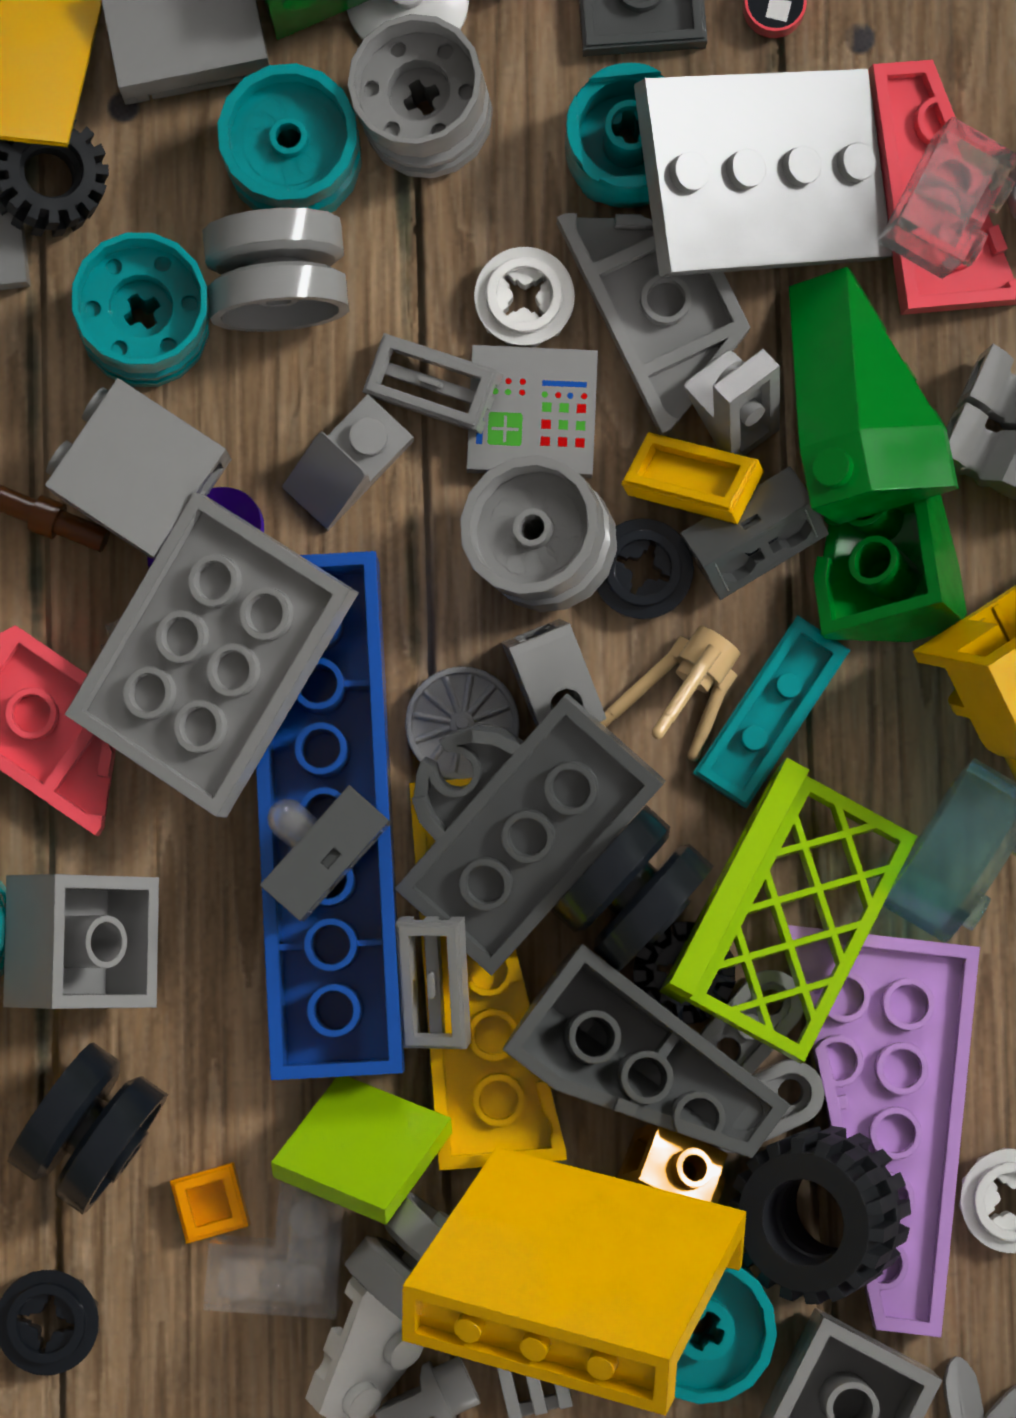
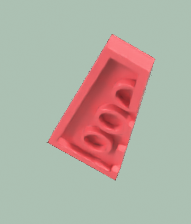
(907, 113)

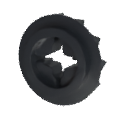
(670, 559)
(665, 951)
(22, 1339)

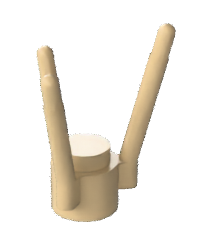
(703, 663)

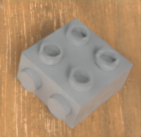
(134, 467)

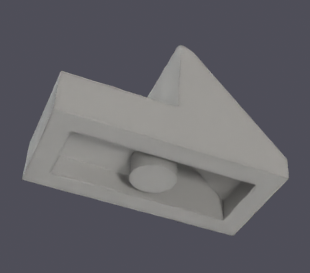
(738, 400)
(346, 462)

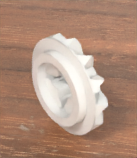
(524, 268)
(980, 1197)

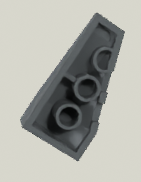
(626, 1052)

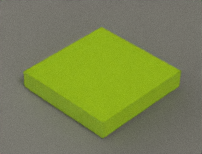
(362, 1148)

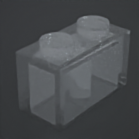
(949, 199)

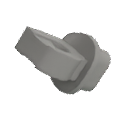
(441, 1393)

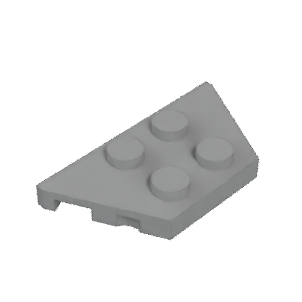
(659, 324)

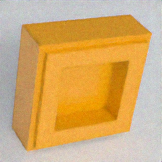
(210, 1202)

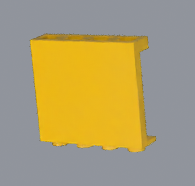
(572, 1278)

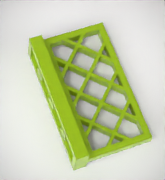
(741, 881)

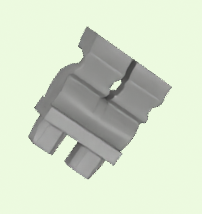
(977, 450)

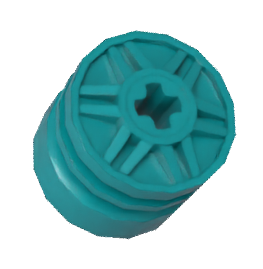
(148, 275)

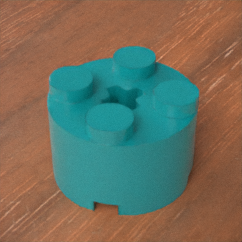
(594, 151)

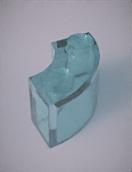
(958, 854)

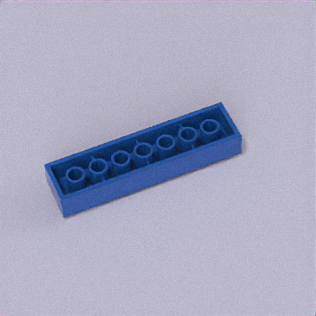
(337, 971)

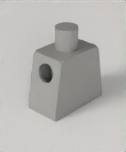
(549, 662)

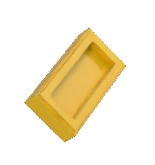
(693, 477)

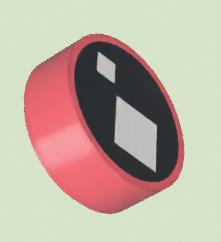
(774, 17)

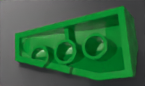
(860, 413)
(890, 576)

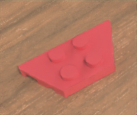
(40, 742)

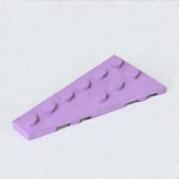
(898, 1074)

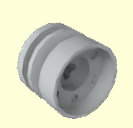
(412, 63)

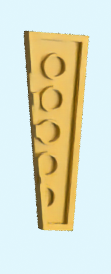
(482, 1087)

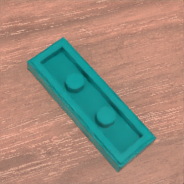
(770, 712)

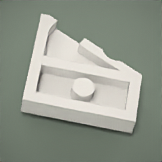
(361, 1359)

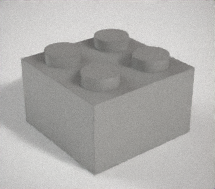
(81, 941)
(849, 1375)

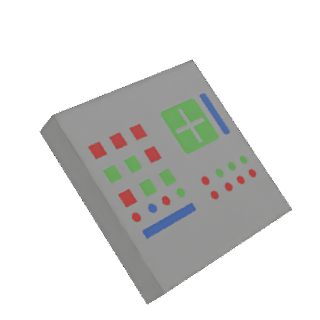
(538, 408)

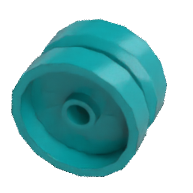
(278, 110)
(735, 1345)

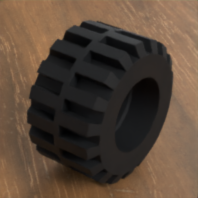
(866, 1199)

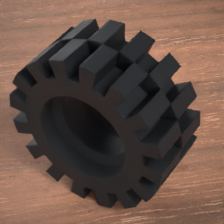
(59, 211)

